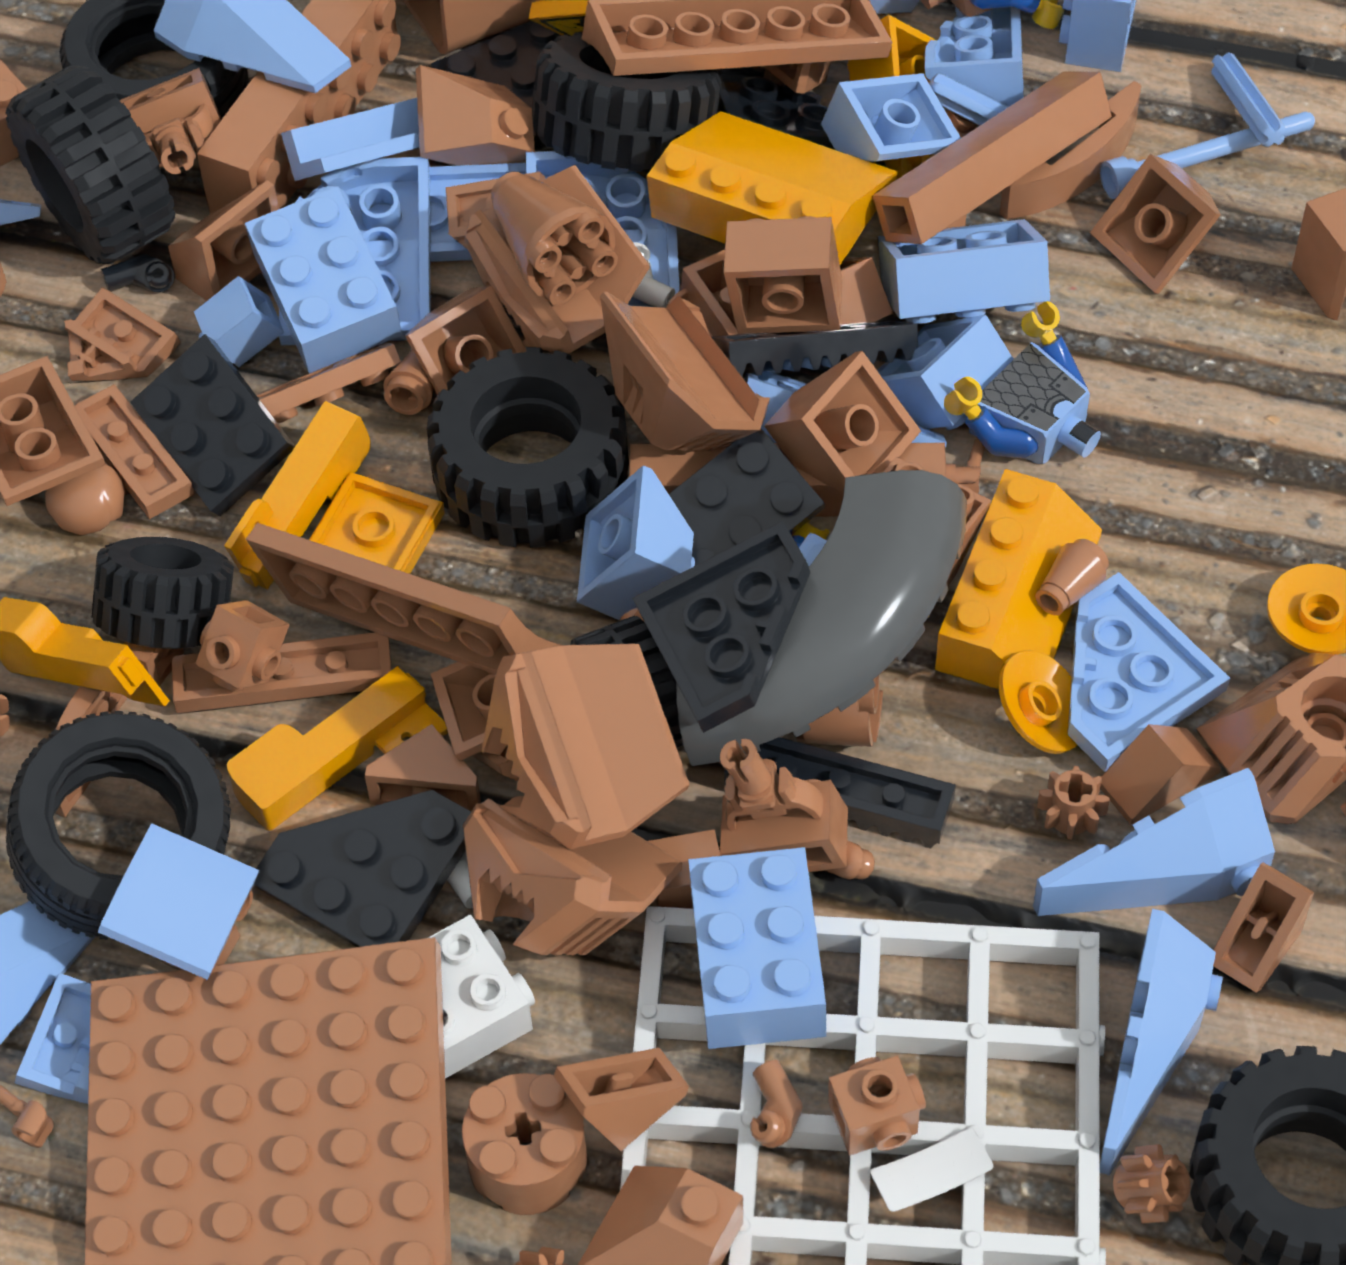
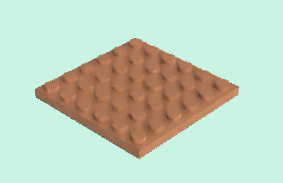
(271, 1113)

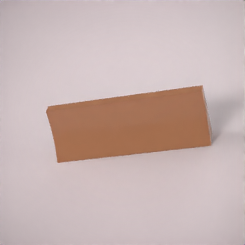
(730, 33)
(392, 601)

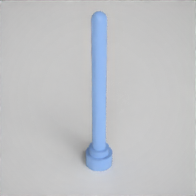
(1118, 171)

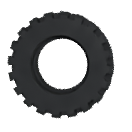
(611, 117)
(90, 164)
(518, 396)
(1238, 1201)

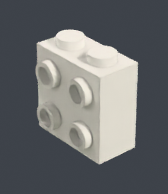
(479, 996)

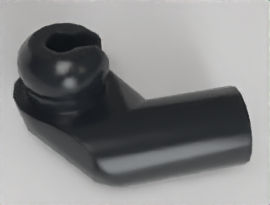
(140, 271)

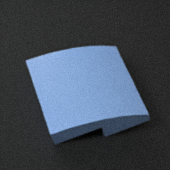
(178, 901)
(61, 1043)

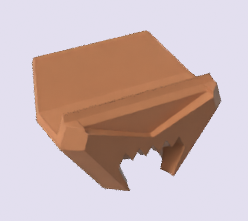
(541, 322)
(677, 377)
(1287, 735)
(583, 741)
(565, 893)

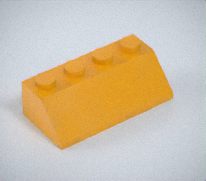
(995, 599)

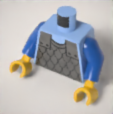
(1033, 401)

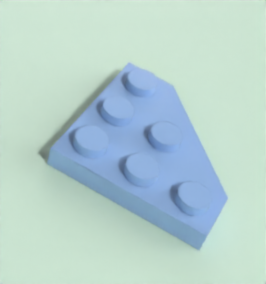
(1131, 671)

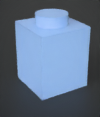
(239, 320)

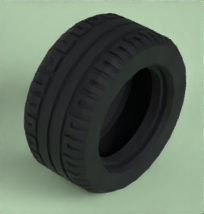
(115, 31)
(92, 750)

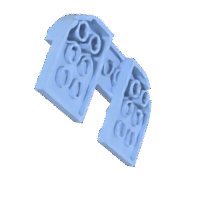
(406, 226)

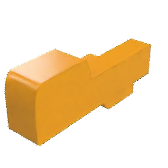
(313, 471)
(45, 648)
(291, 769)

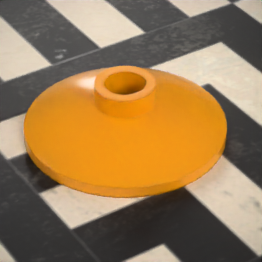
(1306, 594)
(1037, 700)

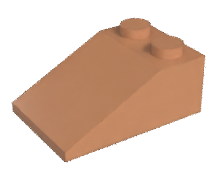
(40, 433)

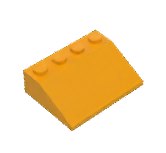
(751, 171)

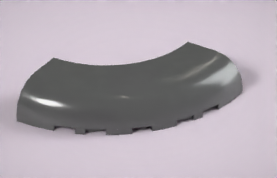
(857, 609)

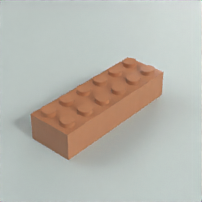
(248, 140)

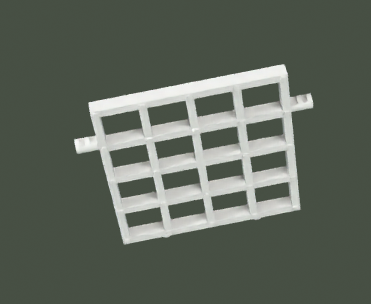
(872, 1034)

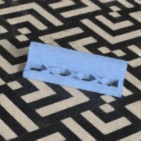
(352, 139)

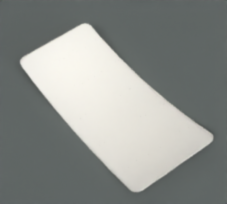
(932, 1170)

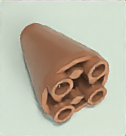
(553, 237)

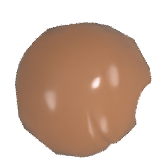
(87, 501)

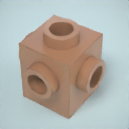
(241, 645)
(876, 1104)

